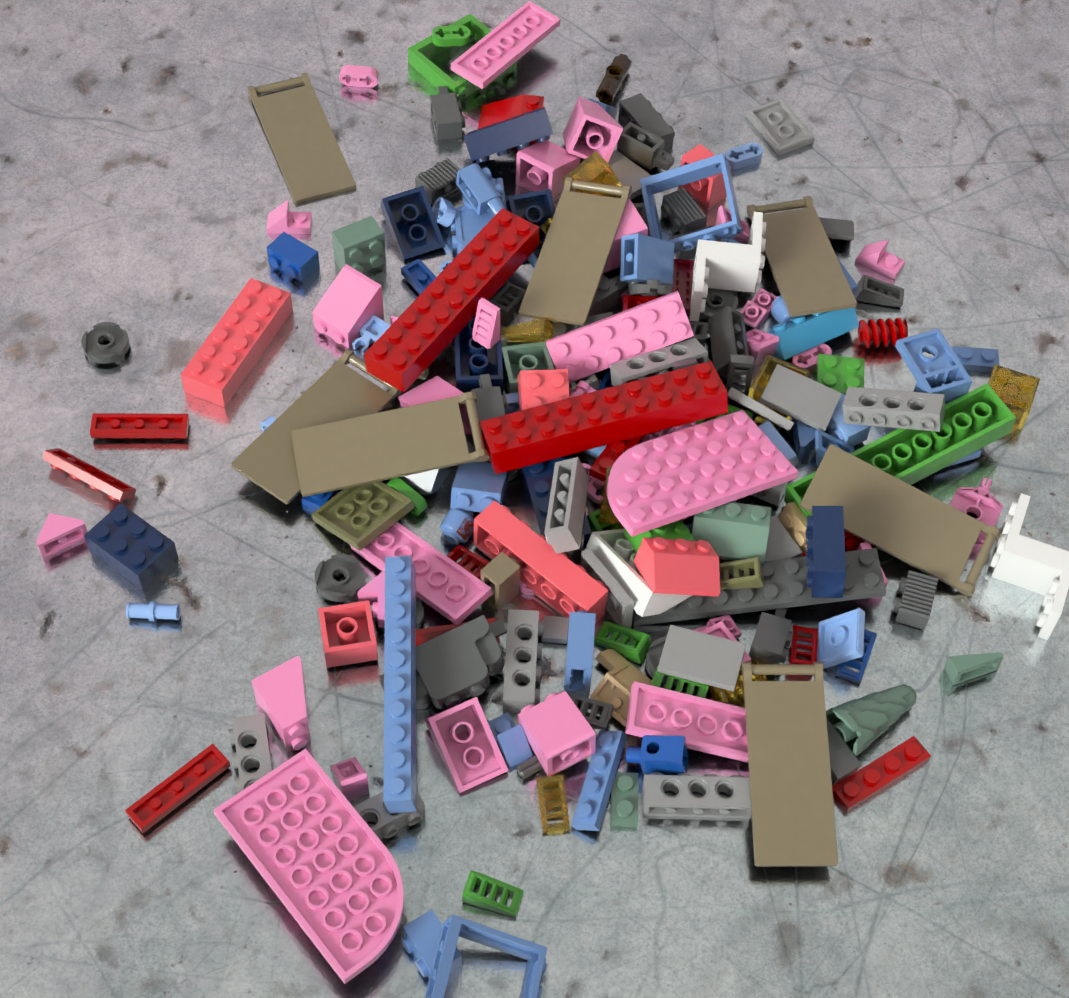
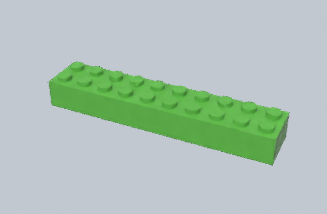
(915, 454)

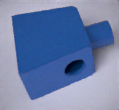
(660, 754)

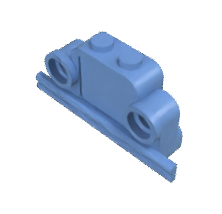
(468, 222)

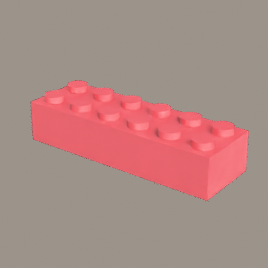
(237, 342)
(550, 575)

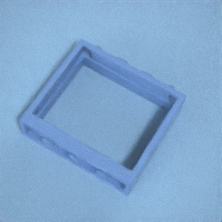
(684, 175)
(460, 927)

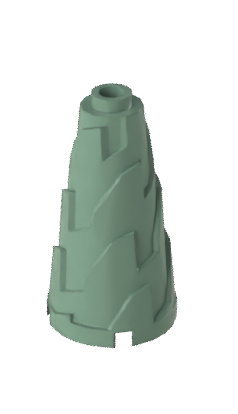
(870, 716)

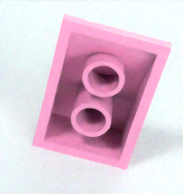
(466, 744)

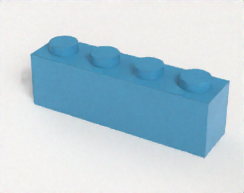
(812, 330)

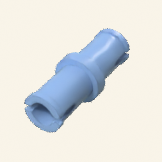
(153, 611)

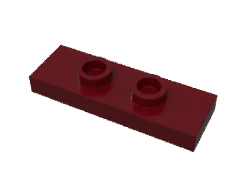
(683, 281)

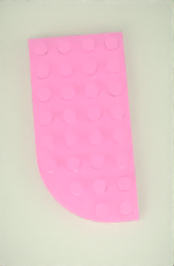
(694, 472)
(319, 861)

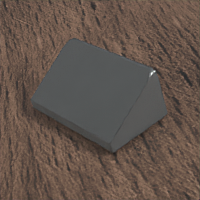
(838, 228)

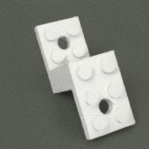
(727, 266)
(1032, 566)

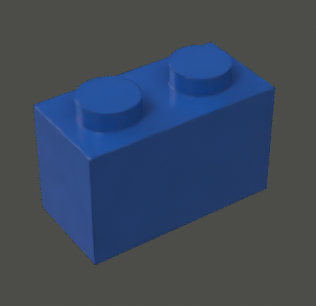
(293, 257)

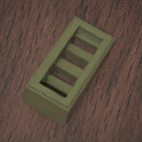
(748, 580)

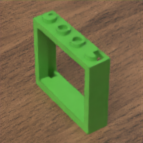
(424, 50)

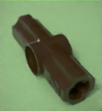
(613, 78)

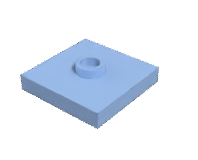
(841, 638)

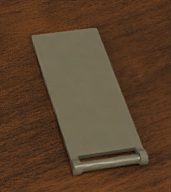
(301, 139)
(575, 252)
(803, 259)
(332, 398)
(386, 445)
(900, 518)
(789, 767)

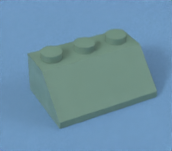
(734, 530)

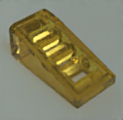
(531, 331)
(550, 781)

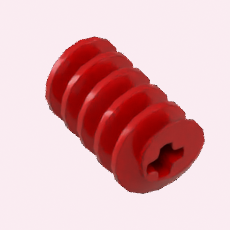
(882, 331)

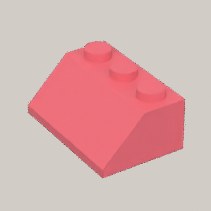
(679, 566)

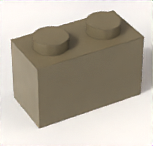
(504, 578)

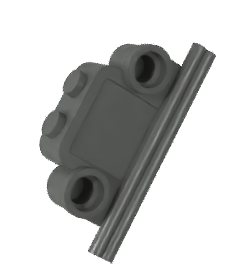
(458, 663)

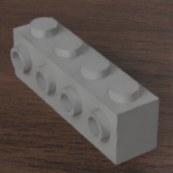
(566, 506)

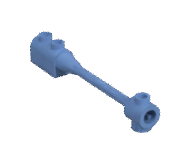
(482, 194)

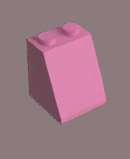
(591, 130)
(544, 166)
(630, 224)
(348, 306)
(435, 390)
(284, 703)
(557, 732)

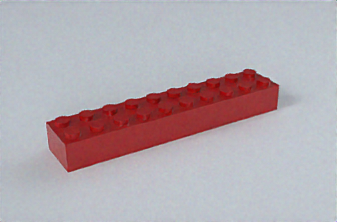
(451, 300)
(604, 417)

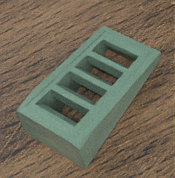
(967, 667)

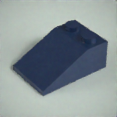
(535, 208)
(412, 223)

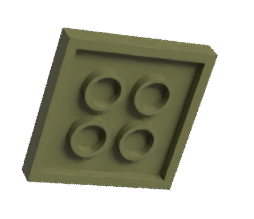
(362, 512)

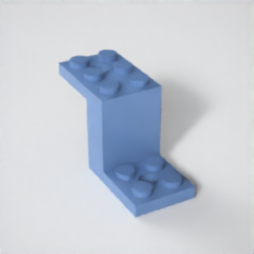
(938, 373)

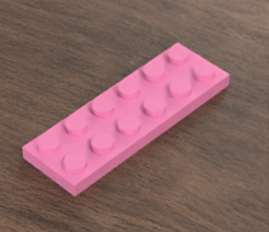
(505, 44)
(621, 337)
(438, 578)
(705, 723)

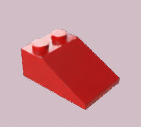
(509, 108)

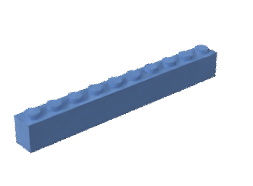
(400, 685)

